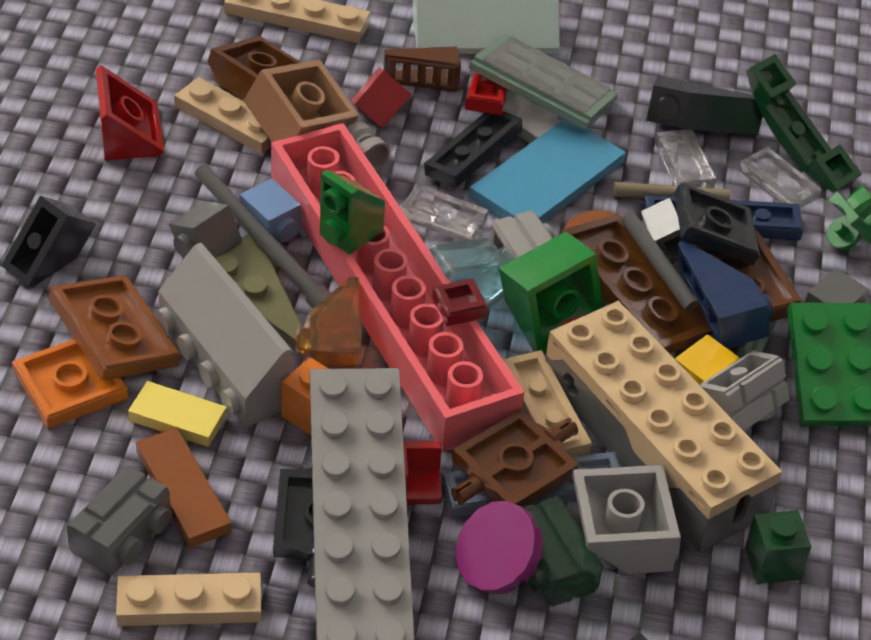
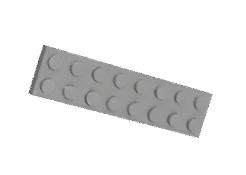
(359, 506)

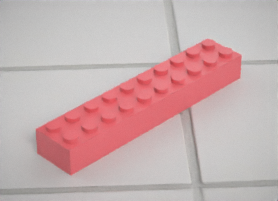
(444, 370)

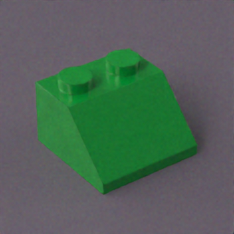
(551, 287)

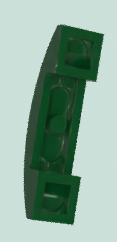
(795, 130)

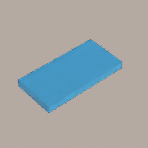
(548, 173)

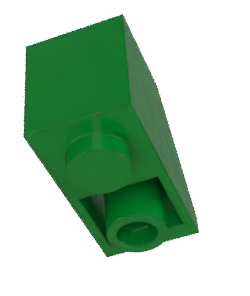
(348, 212)

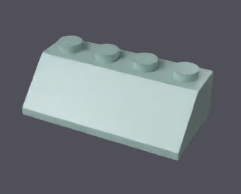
(478, 23)

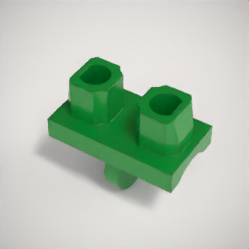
(848, 229)

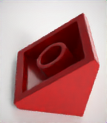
(127, 119)

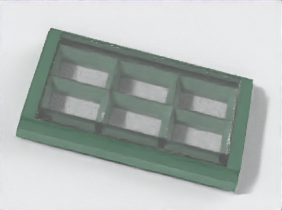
(544, 81)

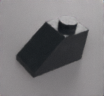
(47, 241)

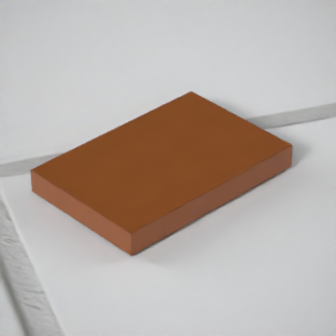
(114, 327)

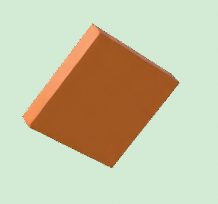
(65, 384)

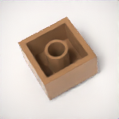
(298, 100)

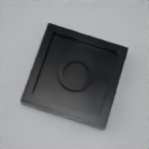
(716, 224)

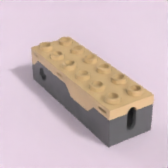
(658, 415)

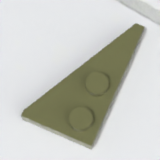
(257, 278)

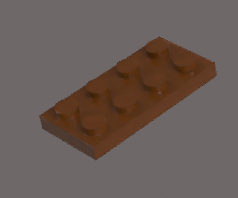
(635, 283)

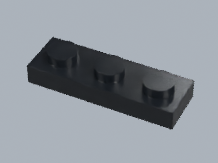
(472, 148)

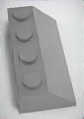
(224, 337)

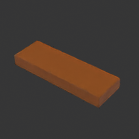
(191, 496)

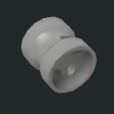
(373, 147)

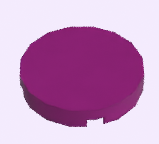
(499, 547)

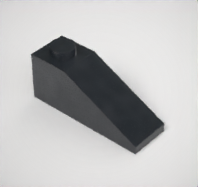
(703, 107)

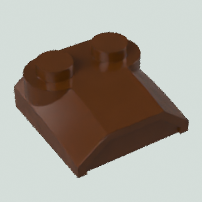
(239, 63)

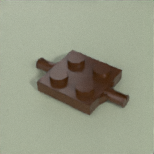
(515, 461)

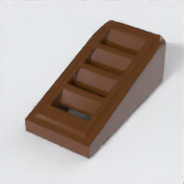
(444, 64)

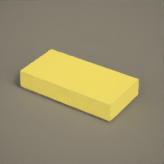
(168, 408)

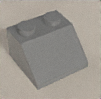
(628, 517)

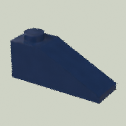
(725, 297)

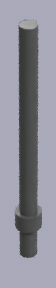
(314, 292)

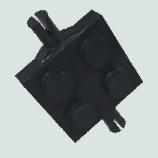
(295, 518)

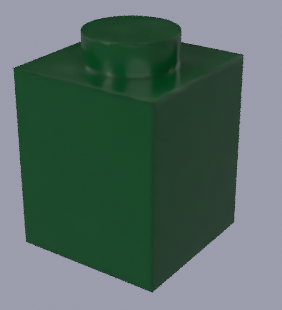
(777, 547)

